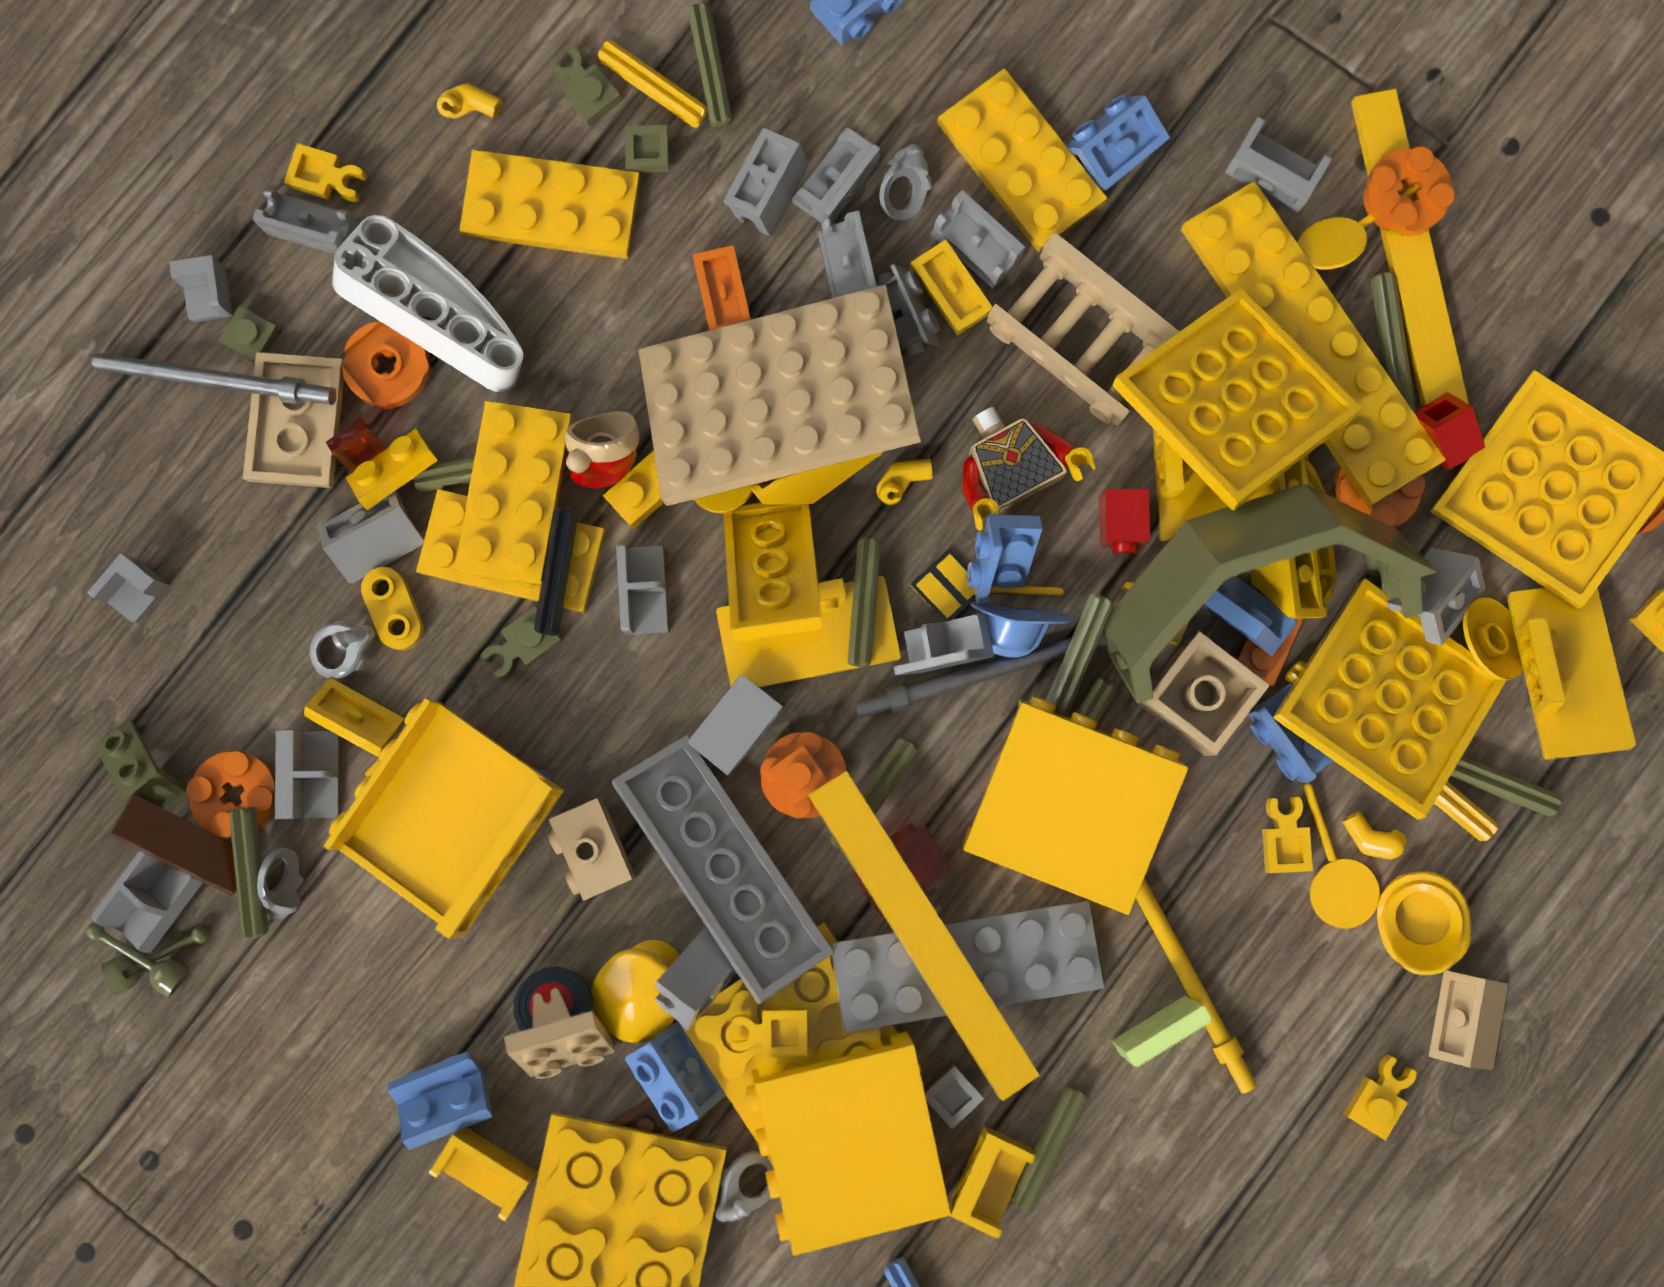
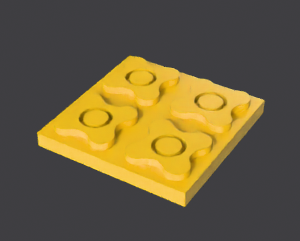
(1237, 398)
(1556, 489)
(1389, 701)
(826, 1039)
(619, 1208)

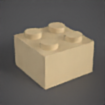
(1203, 694)

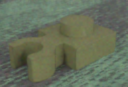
(587, 89)
(521, 643)

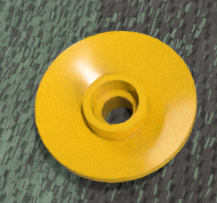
(1492, 638)

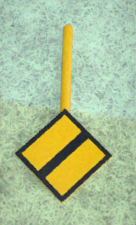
(947, 591)

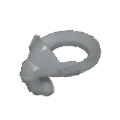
(911, 164)
(345, 636)
(284, 897)
(730, 1201)

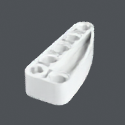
(425, 288)

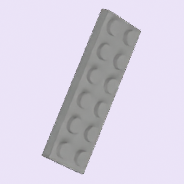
(722, 869)
(1012, 954)

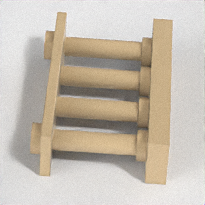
(1093, 288)

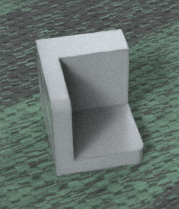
(204, 287)
(129, 587)

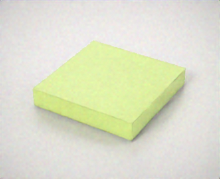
(1161, 1030)

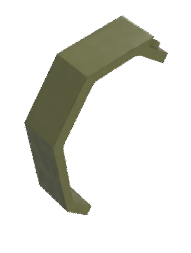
(1241, 540)

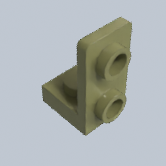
(135, 770)

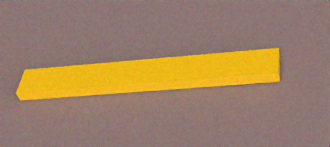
(1412, 261)
(924, 936)

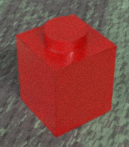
(1451, 428)
(1124, 520)

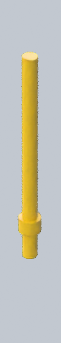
(1225, 1046)

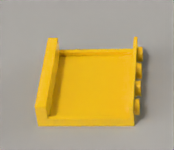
(1076, 805)
(444, 816)
(849, 1147)

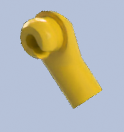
(1374, 843)

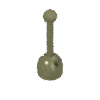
(124, 973)
(164, 975)

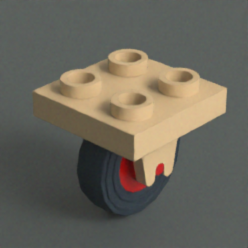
(556, 1024)

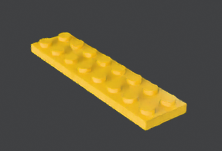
(1253, 250)

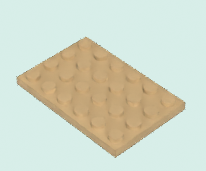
(777, 396)

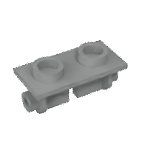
(917, 323)

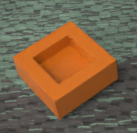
(797, 775)

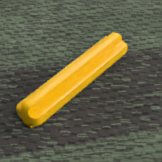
(652, 83)

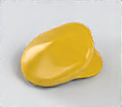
(1424, 922)
(627, 991)

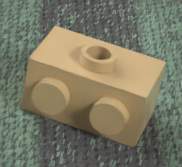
(590, 849)

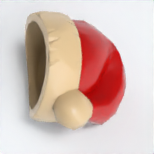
(602, 449)

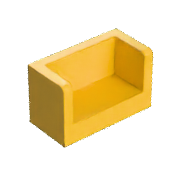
(485, 1169)
(989, 1181)

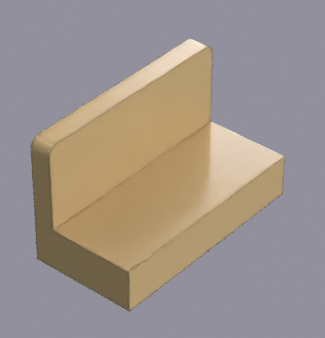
(1468, 1020)

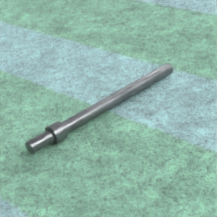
(288, 389)
(900, 697)

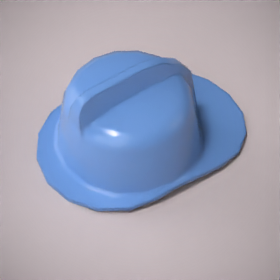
(1018, 630)

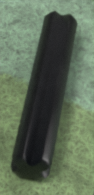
(556, 571)

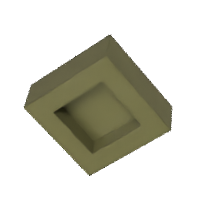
(647, 148)
(248, 334)

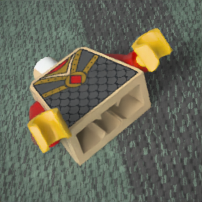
(1015, 464)

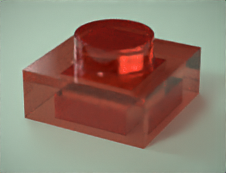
(355, 445)

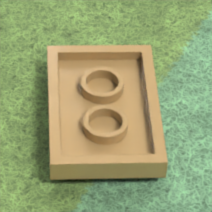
(290, 439)

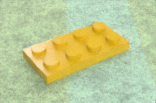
(1021, 159)
(550, 204)
(513, 492)
(442, 543)
(771, 571)

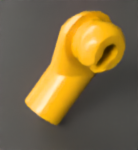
(467, 99)
(898, 477)

